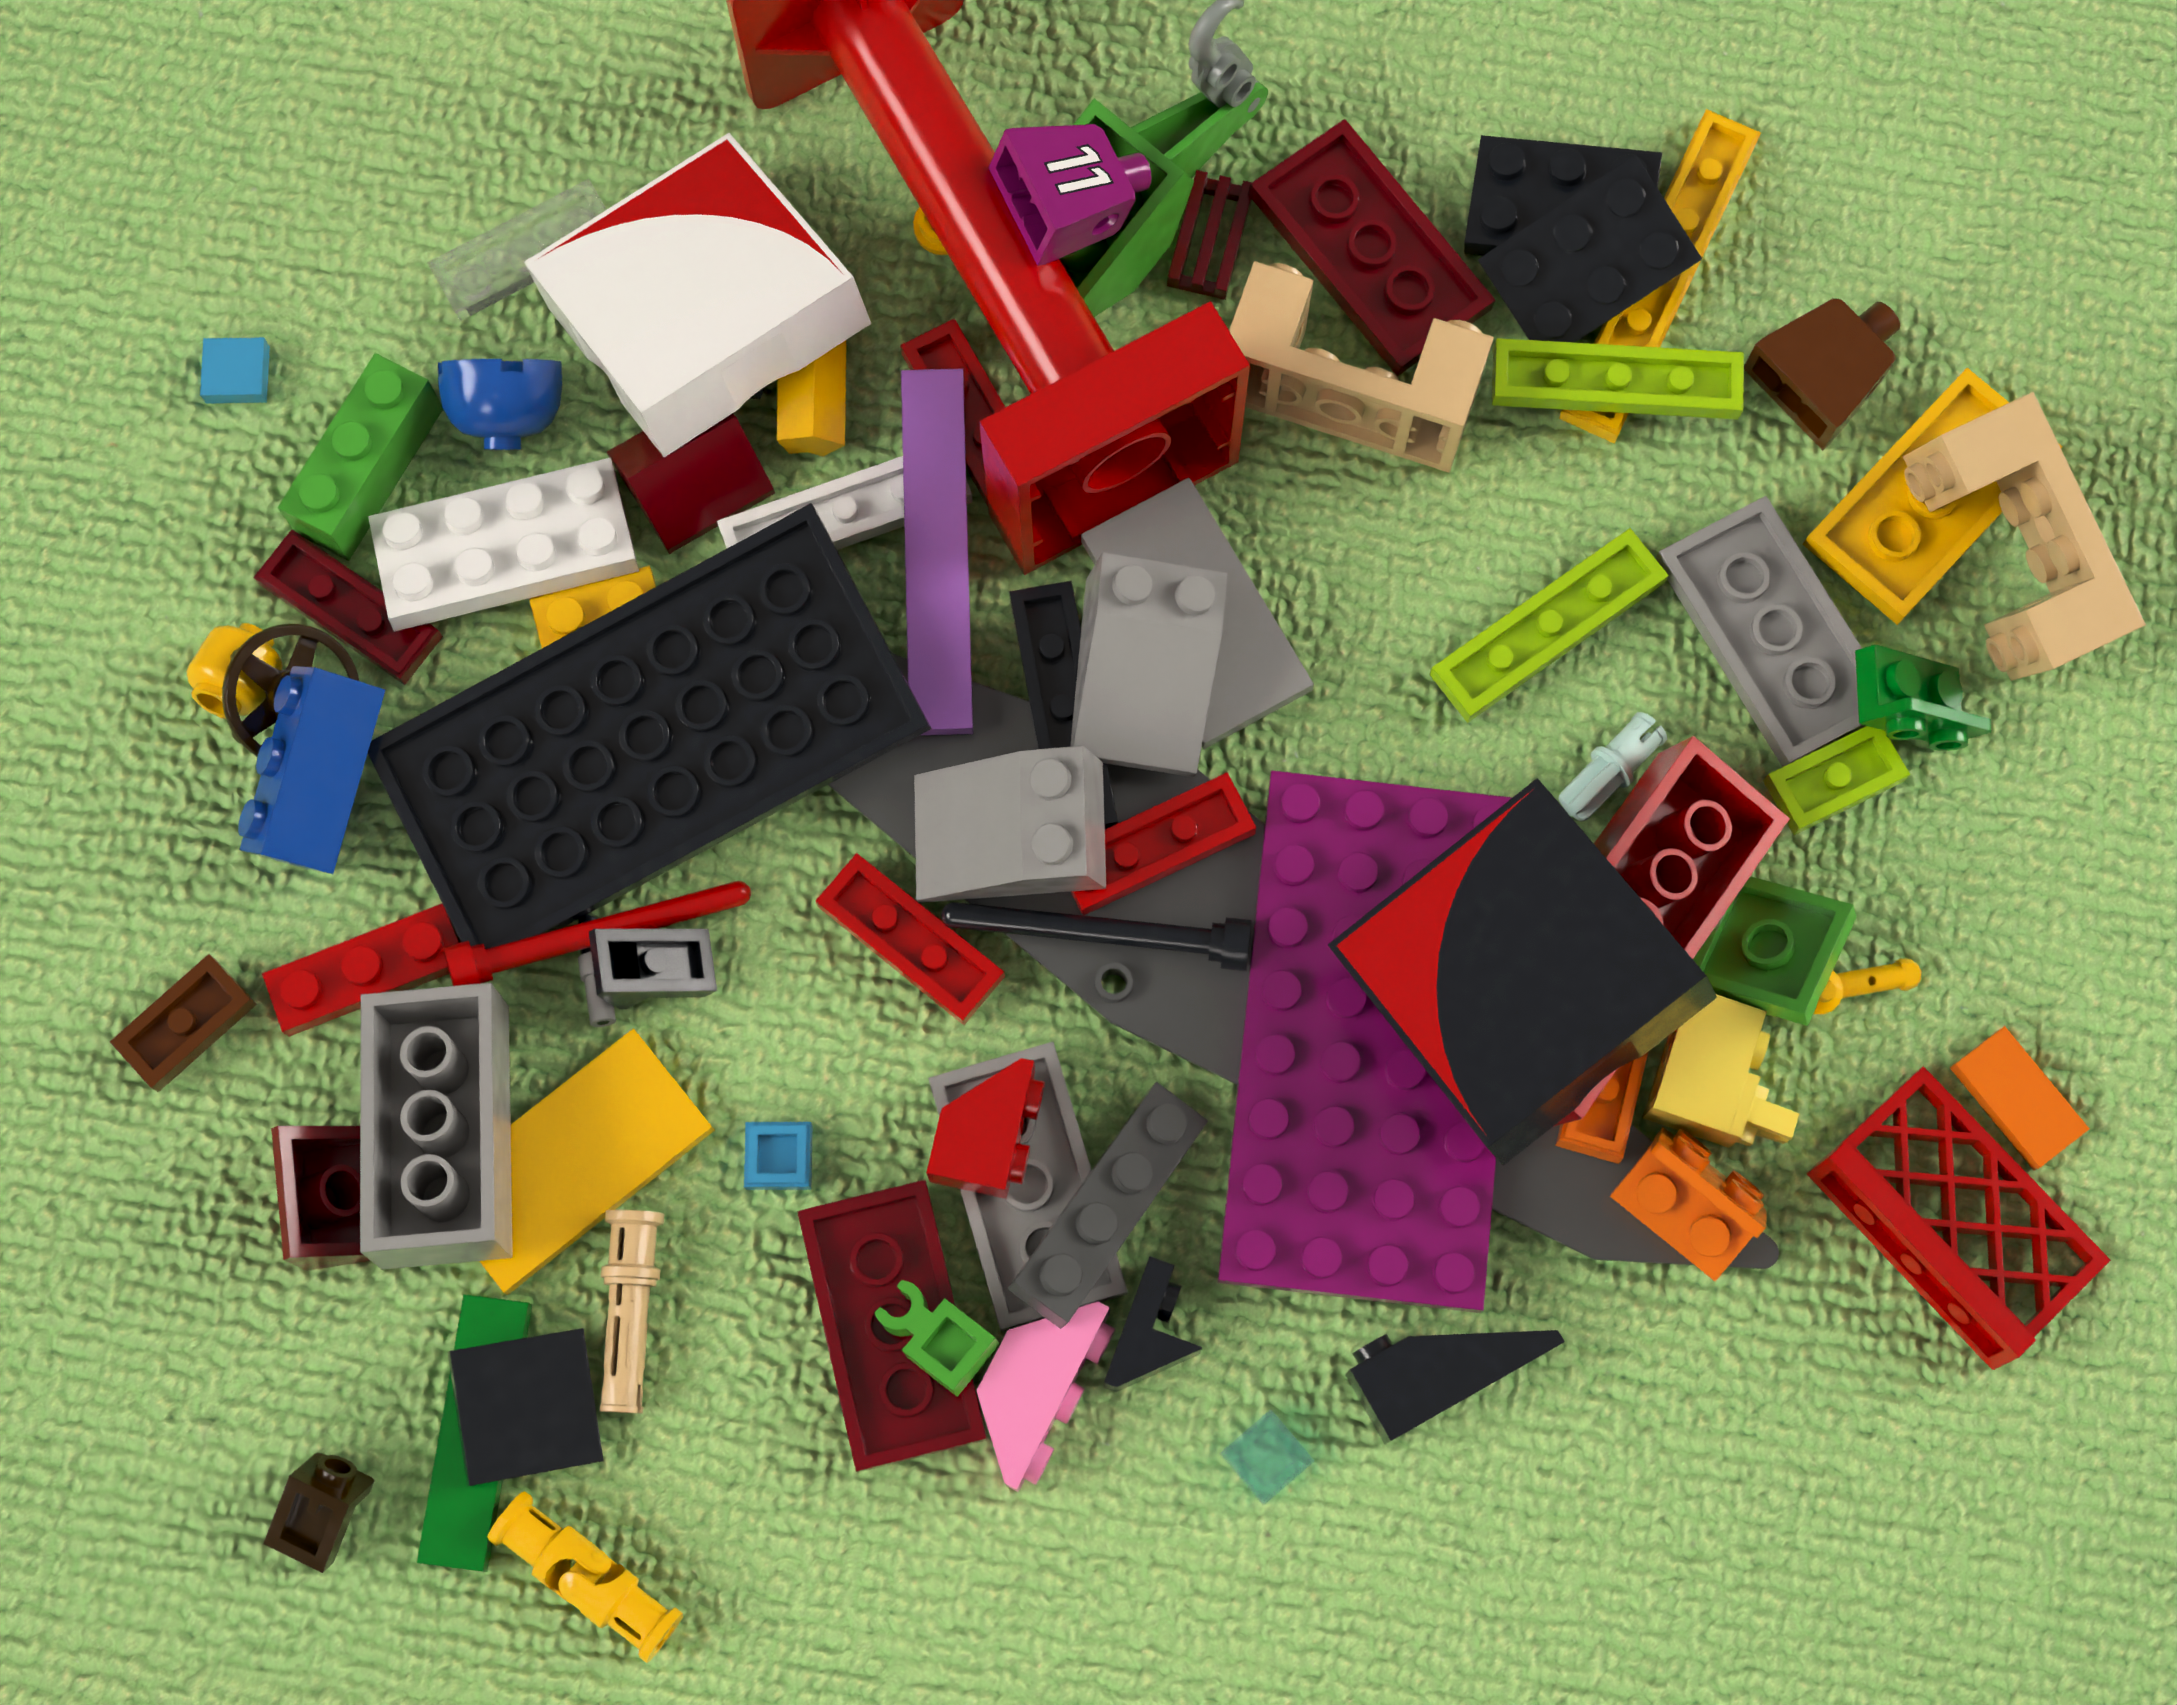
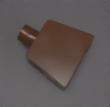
(1825, 365)

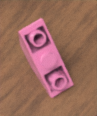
(1035, 1384)

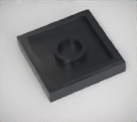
(525, 1406)

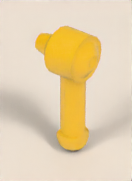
(1901, 975)

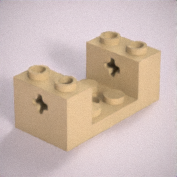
(1349, 402)
(2066, 548)

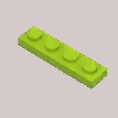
(1618, 378)
(1548, 625)

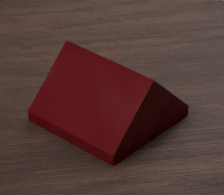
(694, 484)
(318, 1194)

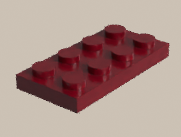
(1369, 244)
(856, 1261)

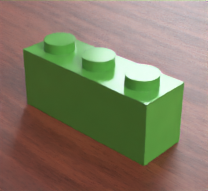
(361, 456)

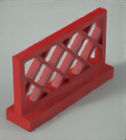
(1933, 1262)

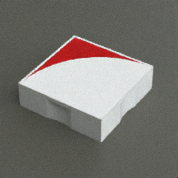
(698, 293)

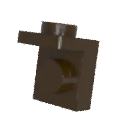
(317, 1510)

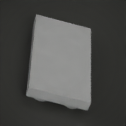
(1255, 660)

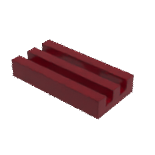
(1221, 190)

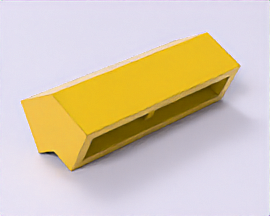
(814, 405)

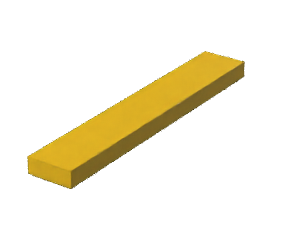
(1698, 201)

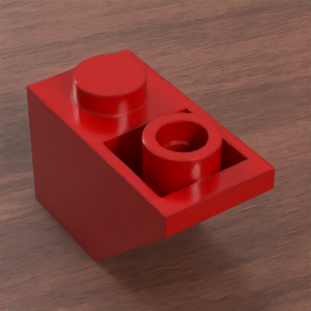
(982, 1131)

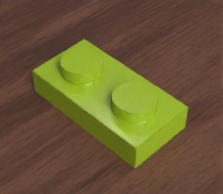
(1836, 778)

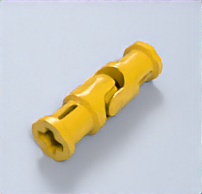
(594, 1584)

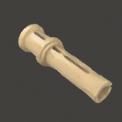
(629, 1278)

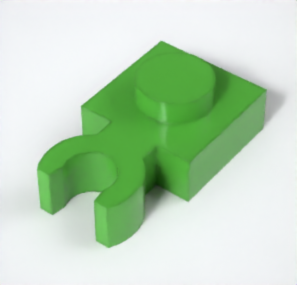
(942, 1342)

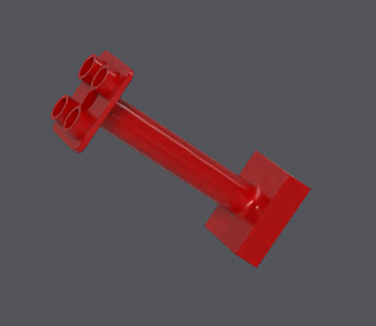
(1098, 420)

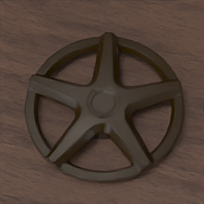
(269, 677)

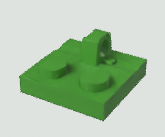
(1776, 948)

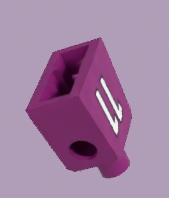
(1066, 186)

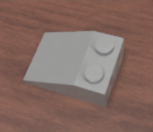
(1147, 662)
(1011, 826)

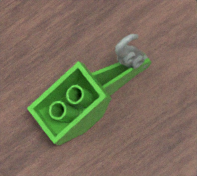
(1175, 147)

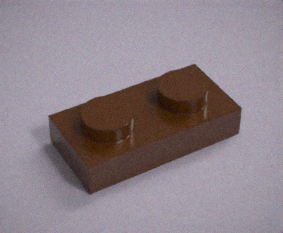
(183, 1023)

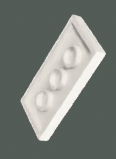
(502, 544)

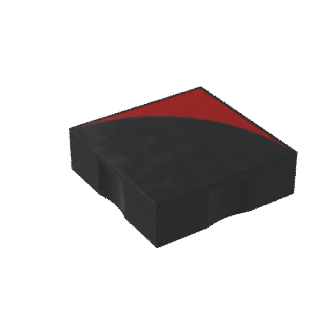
(1522, 970)

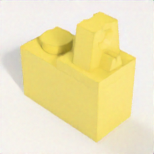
(1707, 1082)

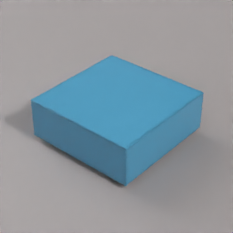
(234, 370)
(778, 1156)

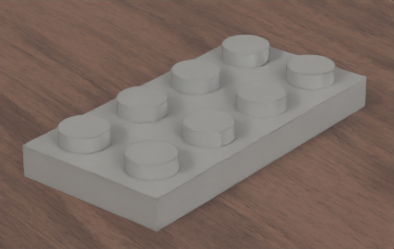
(1769, 628)
(1056, 1167)

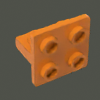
(1692, 1202)

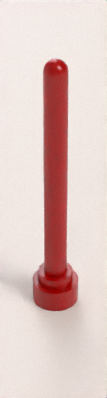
(476, 964)

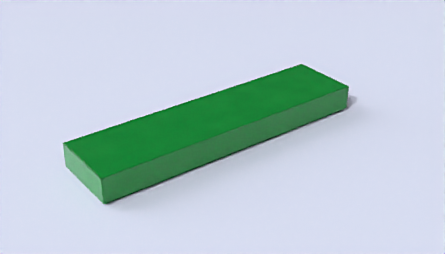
(459, 1514)

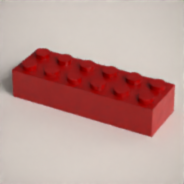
(1687, 846)

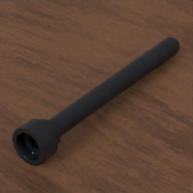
(1224, 942)

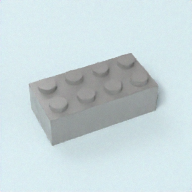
(435, 1127)

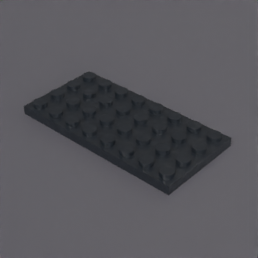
(648, 735)

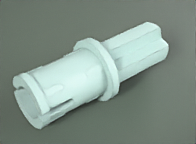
(1611, 767)

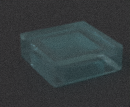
(1266, 1457)

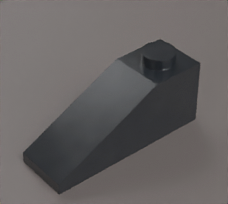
(1431, 1373)

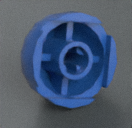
(500, 398)

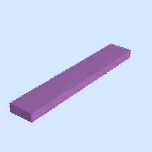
(937, 548)

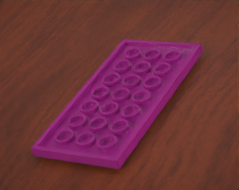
(1342, 1143)

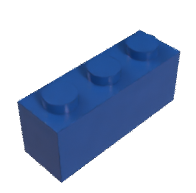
(310, 768)

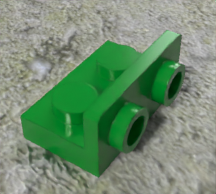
(1914, 699)

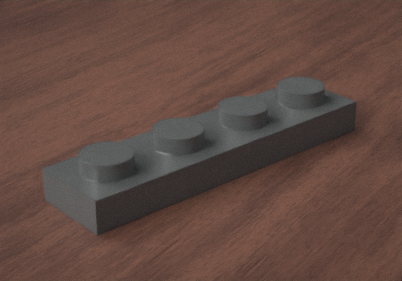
(1107, 1205)

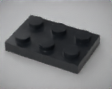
(1528, 178)
(1591, 256)

